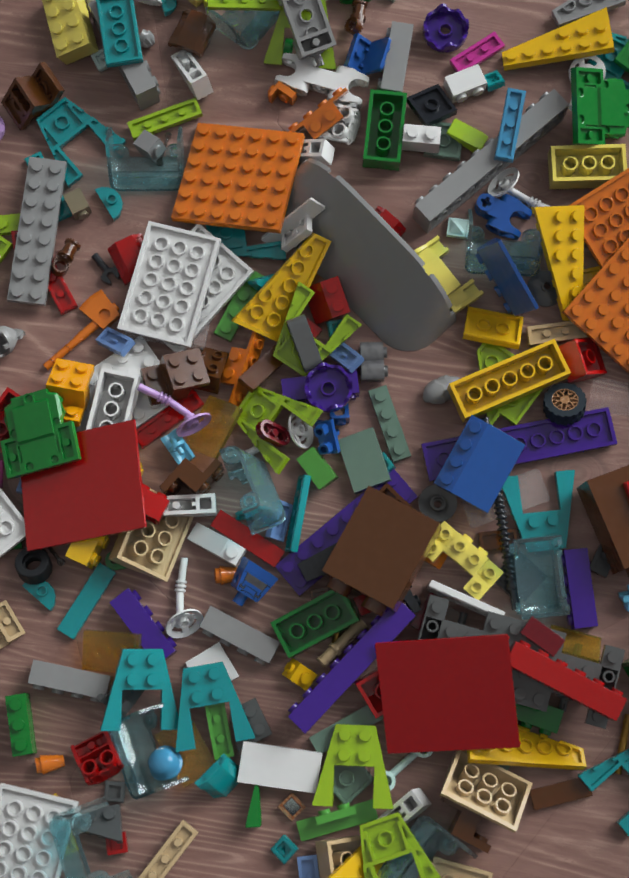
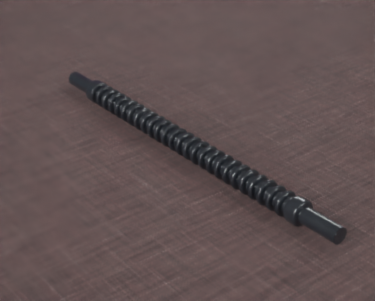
(511, 585)

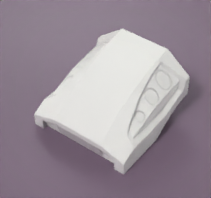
(346, 129)

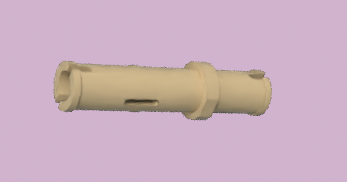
(336, 648)

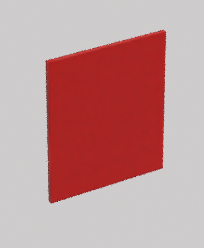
(89, 495)
(447, 694)

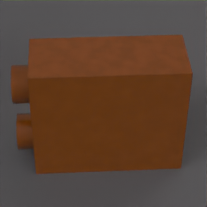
(609, 515)
(380, 551)

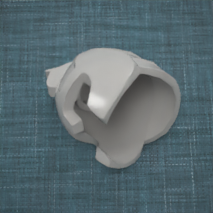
(8, 339)

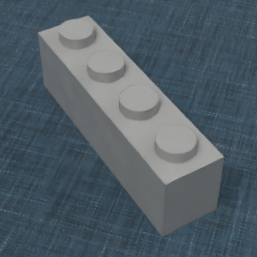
(397, 57)
(240, 635)
(69, 679)

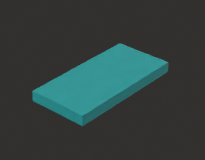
(119, 32)

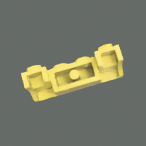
(459, 295)
(467, 556)

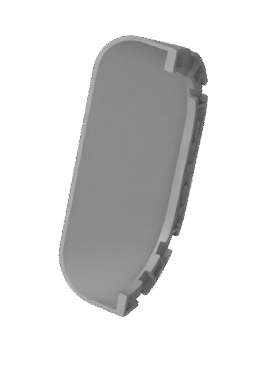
(374, 264)

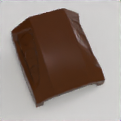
(193, 32)

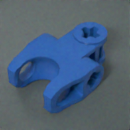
(499, 213)

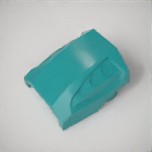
(219, 778)

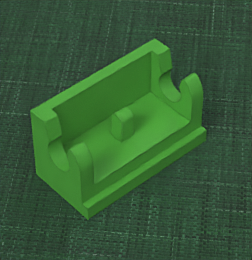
(317, 468)

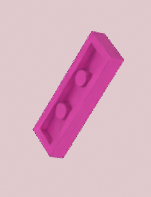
(478, 52)

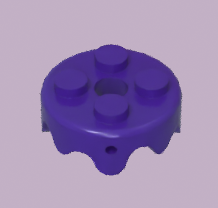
(445, 18)
(333, 375)

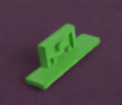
(339, 819)

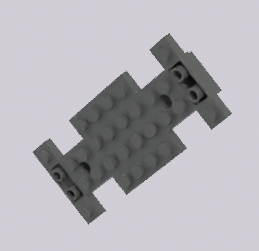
(526, 690)

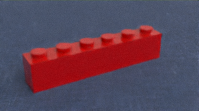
(566, 681)

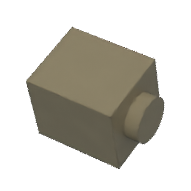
(77, 204)

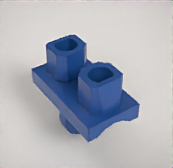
(327, 436)

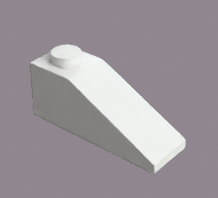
(192, 74)
(317, 149)
(192, 505)
(217, 544)
(410, 805)

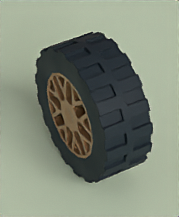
(564, 404)

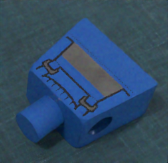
(251, 581)

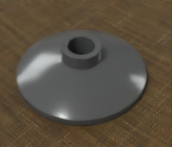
(543, 296)
(436, 494)

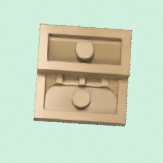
(9, 625)

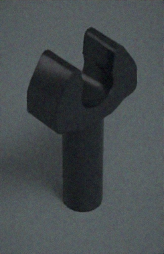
(105, 269)

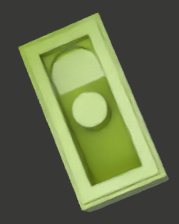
(467, 135)

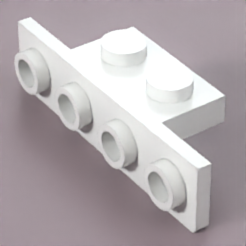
(296, 225)

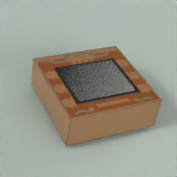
(292, 806)

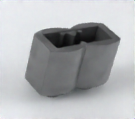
(373, 367)

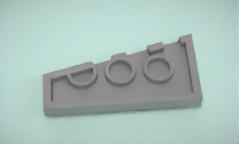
(576, 9)

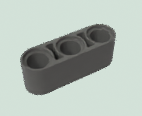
(304, 342)

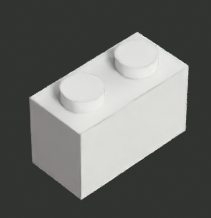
(465, 84)
(421, 138)

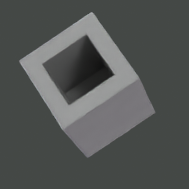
(149, 145)

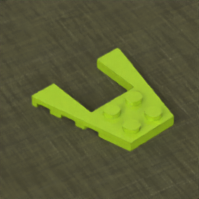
(275, 49)
(285, 348)
(264, 405)
(354, 747)
(389, 839)

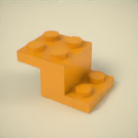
(71, 382)

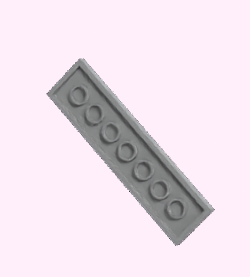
(37, 231)

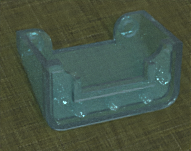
(262, 505)
(539, 576)

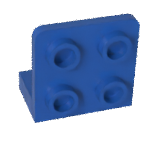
(367, 56)

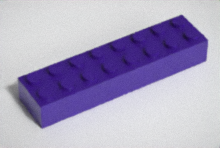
(349, 668)

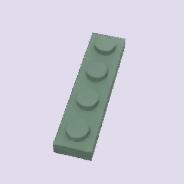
(389, 423)

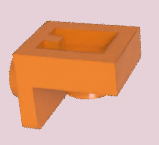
(283, 92)

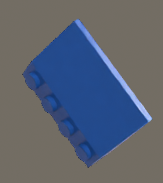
(506, 277)
(479, 464)

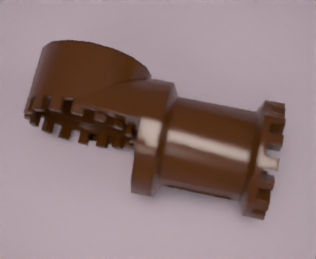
(357, 16)
(61, 256)

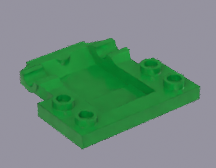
(598, 107)
(37, 434)

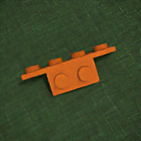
(323, 118)
(239, 362)

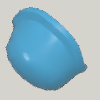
(165, 763)

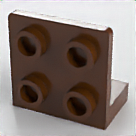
(215, 363)

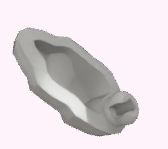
(436, 390)

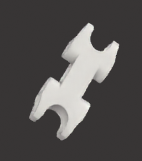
(312, 78)

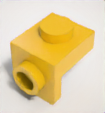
(299, 674)

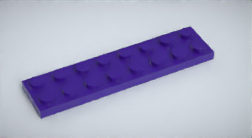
(329, 535)

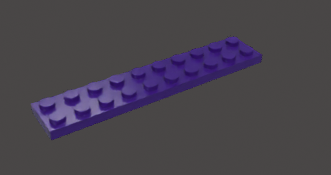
(541, 440)

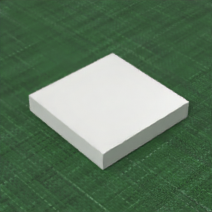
(213, 655)

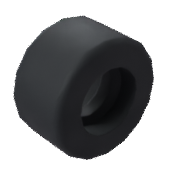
(36, 575)

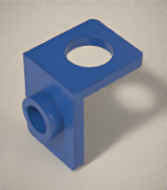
(340, 420)

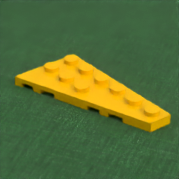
(575, 40)
(563, 248)
(270, 305)
(533, 752)

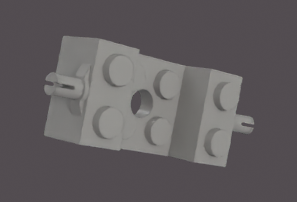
(311, 35)

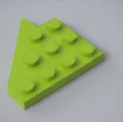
(513, 412)

